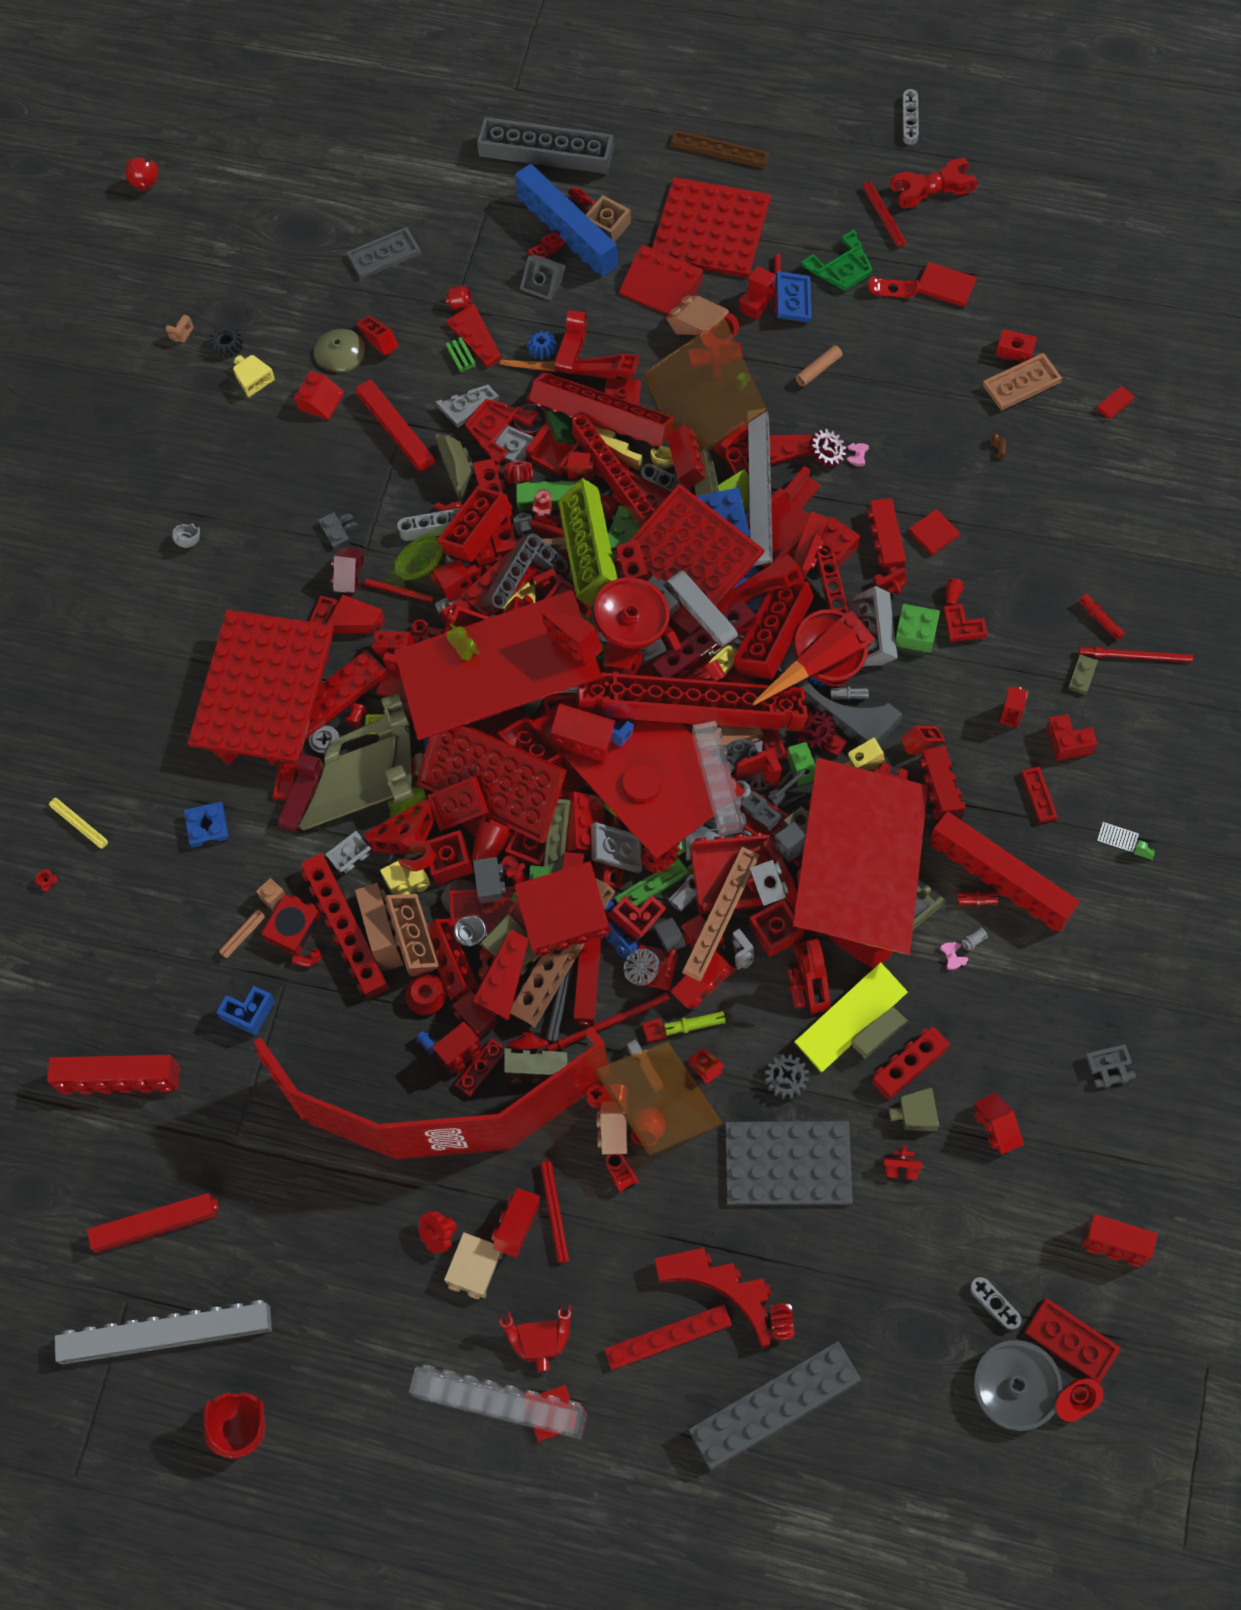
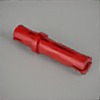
(1099, 614)

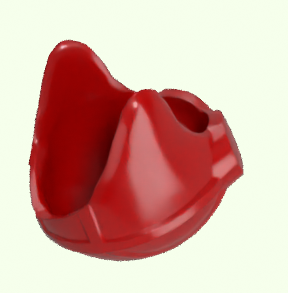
(234, 1424)

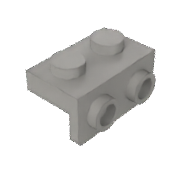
(347, 852)

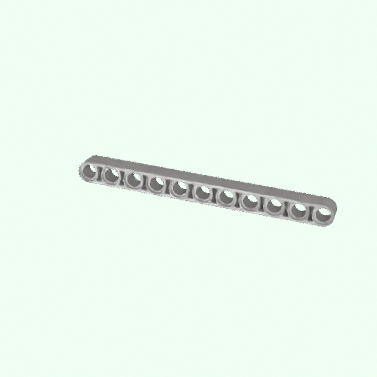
(760, 486)

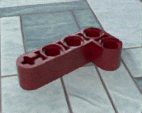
(302, 792)

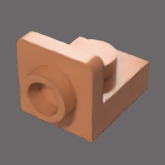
(182, 329)

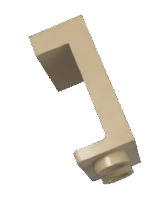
(472, 1266)

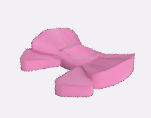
(858, 459)
(953, 961)

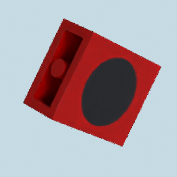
(291, 924)

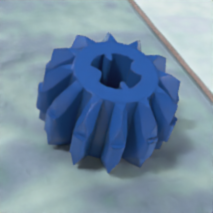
(541, 345)

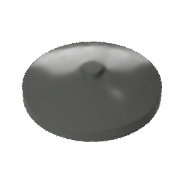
(1017, 1385)

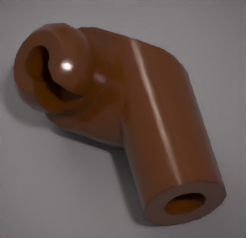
(1000, 443)

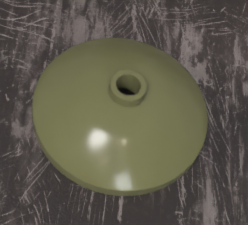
(340, 357)

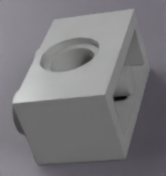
(760, 873)

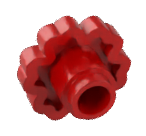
(436, 1231)

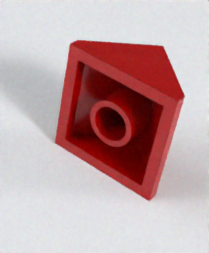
(549, 529)

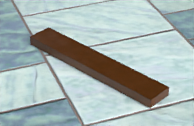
(719, 149)

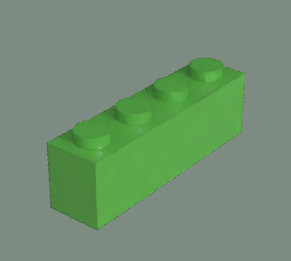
(527, 491)

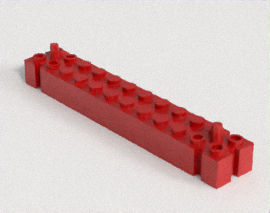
(692, 702)

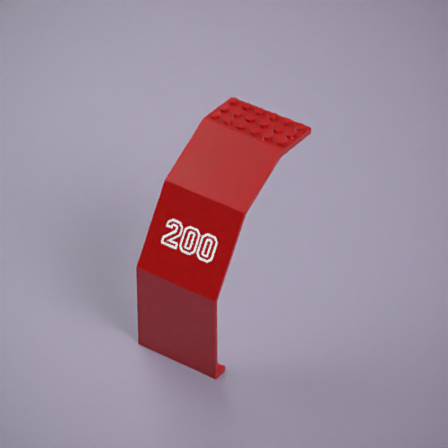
(457, 1134)

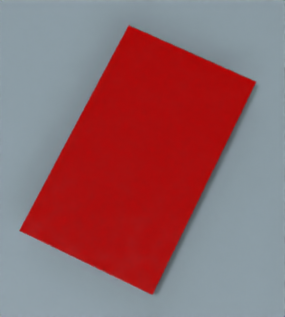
(513, 668)
(670, 750)
(861, 856)

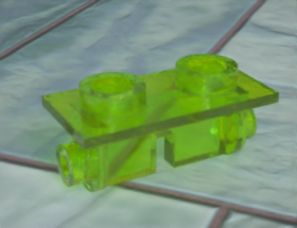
(467, 645)

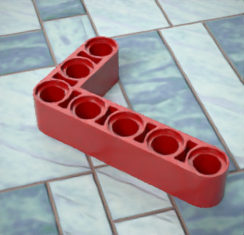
(827, 578)

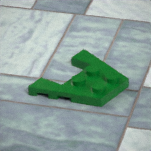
(846, 269)

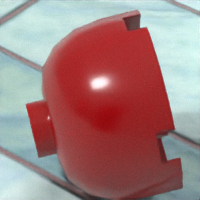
(141, 173)

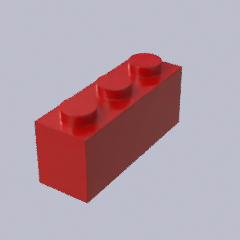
(515, 1222)

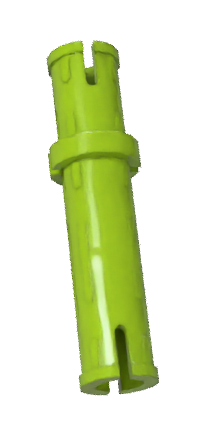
(686, 1025)

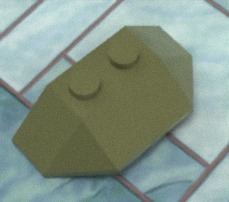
(456, 463)

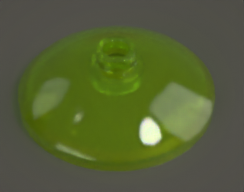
(418, 558)

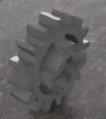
(794, 1071)

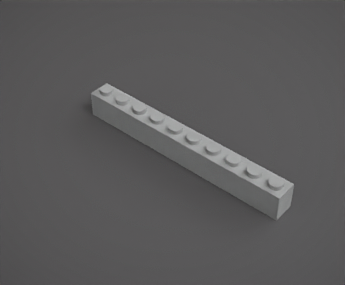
(163, 1333)

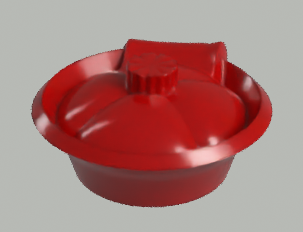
(426, 994)

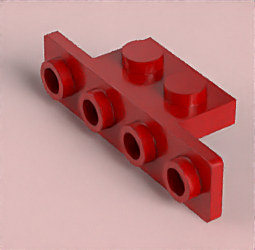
(810, 543)

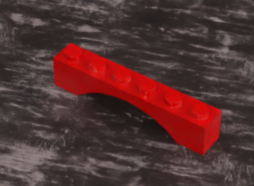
(778, 575)

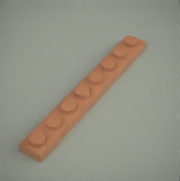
(720, 914)

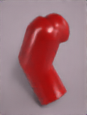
(308, 961)

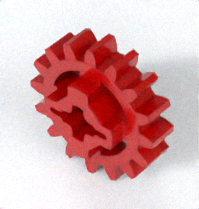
(660, 863)

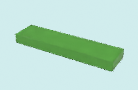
(654, 884)

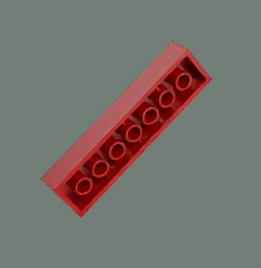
(602, 409)
(1003, 872)

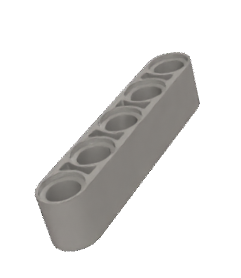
(431, 521)
(702, 608)

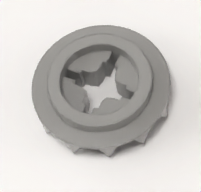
(315, 738)

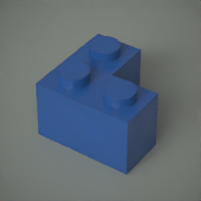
(249, 1014)

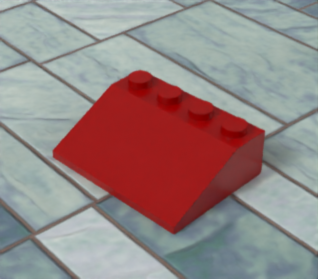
(660, 280)

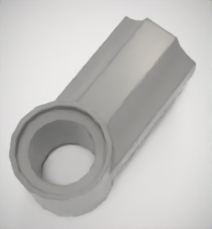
(683, 895)

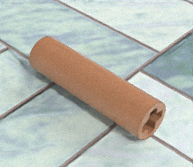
(819, 365)

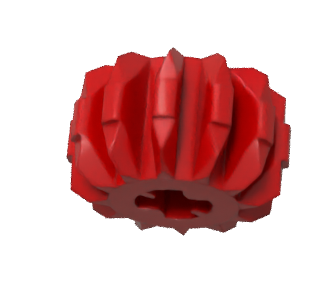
(518, 472)
(782, 1321)

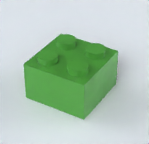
(917, 628)

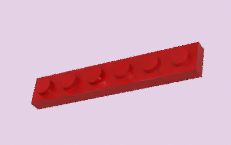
(668, 1337)

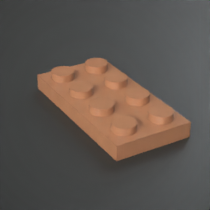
(1022, 381)

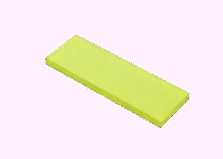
(850, 1016)

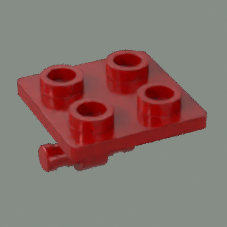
(667, 966)

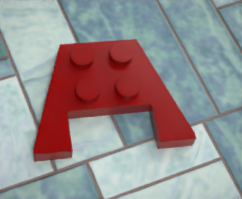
(490, 422)

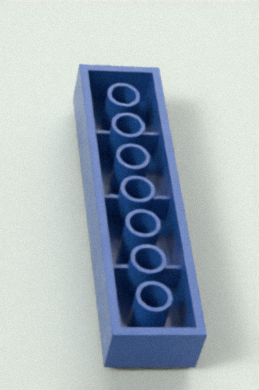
(566, 220)

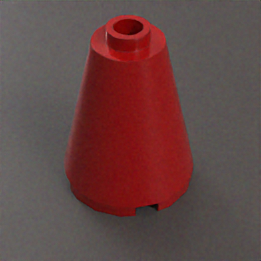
(490, 839)

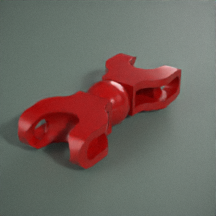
(948, 179)

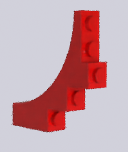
(748, 1296)

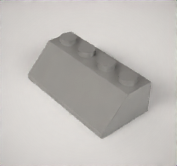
(875, 613)

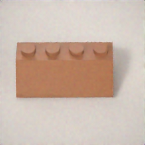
(412, 934)

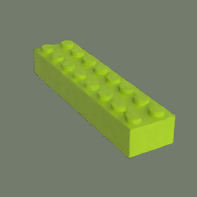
(586, 540)

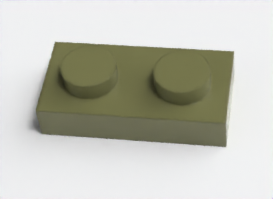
(1083, 674)

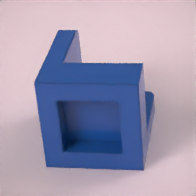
(622, 733)

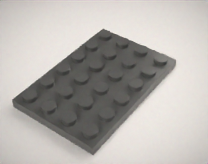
(788, 1163)

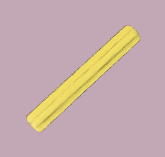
(78, 823)

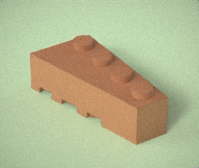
(379, 927)

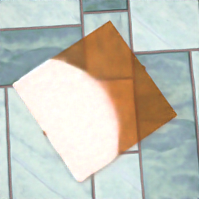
(658, 1097)

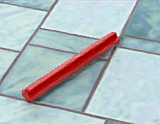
(884, 214)
(554, 1212)

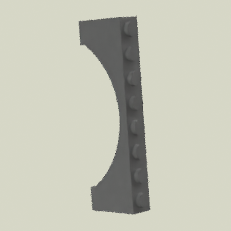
(855, 722)

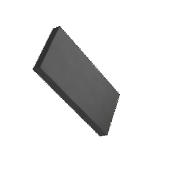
(383, 253)

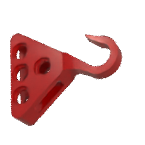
(408, 842)
(813, 967)

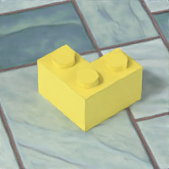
(403, 881)

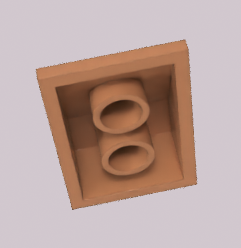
(695, 315)

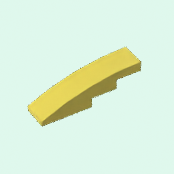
(620, 448)

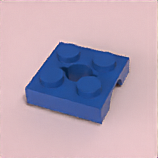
(195, 819)

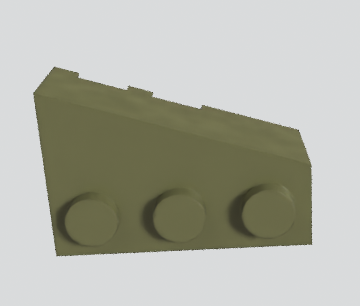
(532, 1068)

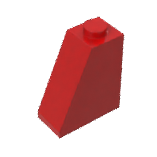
(356, 617)

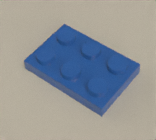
(793, 297)

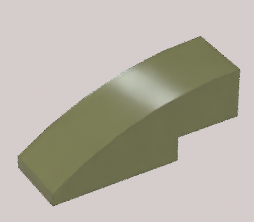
(878, 1032)

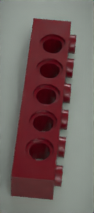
(738, 611)

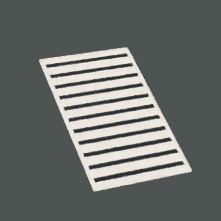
(1118, 837)

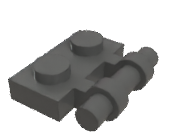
(1107, 1060)

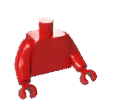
(539, 1339)

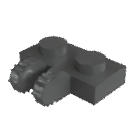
(334, 531)

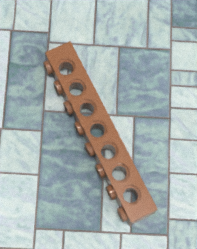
(551, 978)

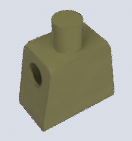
(917, 1111)

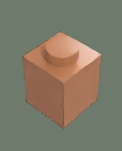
(271, 894)

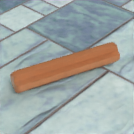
(240, 935)

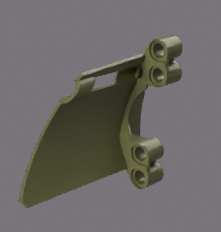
(366, 773)

